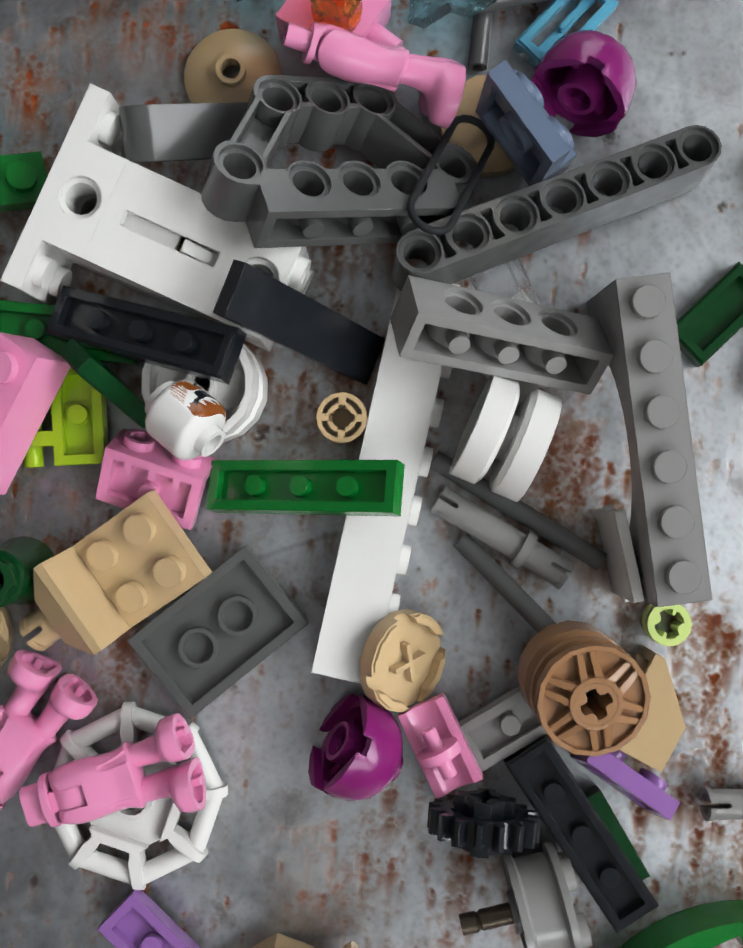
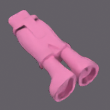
(366, 62)
(24, 733)
(117, 780)

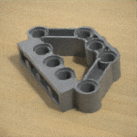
(330, 205)

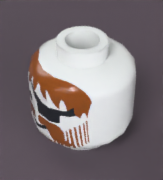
(185, 419)

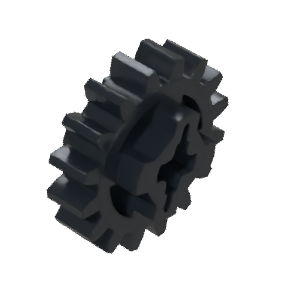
(483, 823)

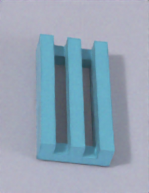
(534, 53)

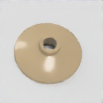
(222, 49)

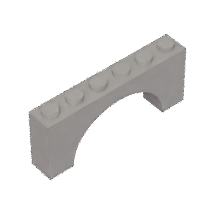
(650, 382)

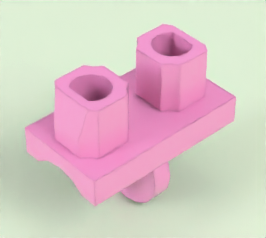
(440, 745)

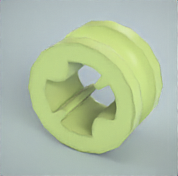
(680, 627)

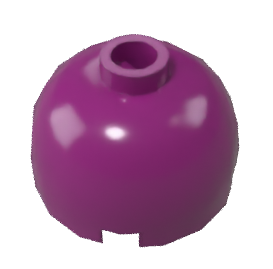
(587, 82)
(358, 752)

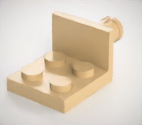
(113, 578)

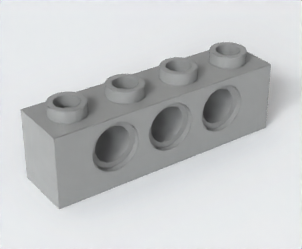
(499, 336)

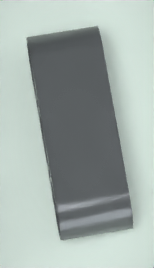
(177, 130)

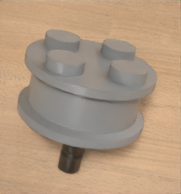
(537, 903)

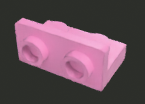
(139, 463)

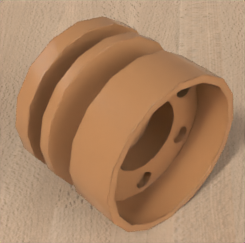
(566, 664)

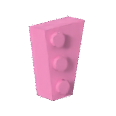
(28, 386)

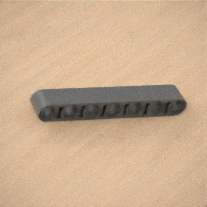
(672, 162)

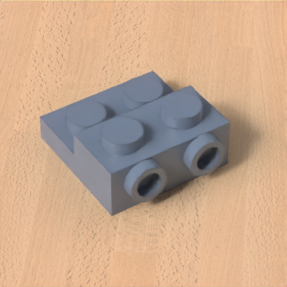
(521, 126)

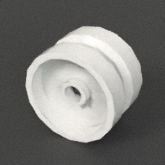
(241, 399)
(513, 440)

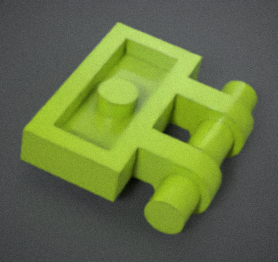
(77, 426)

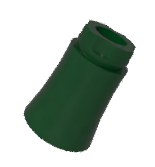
(17, 562)

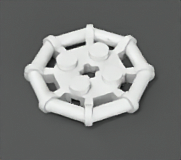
(137, 828)

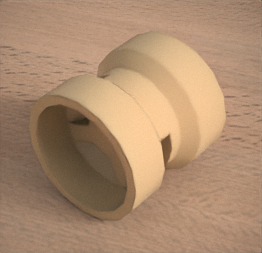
(342, 426)

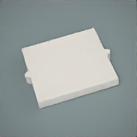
(620, 553)

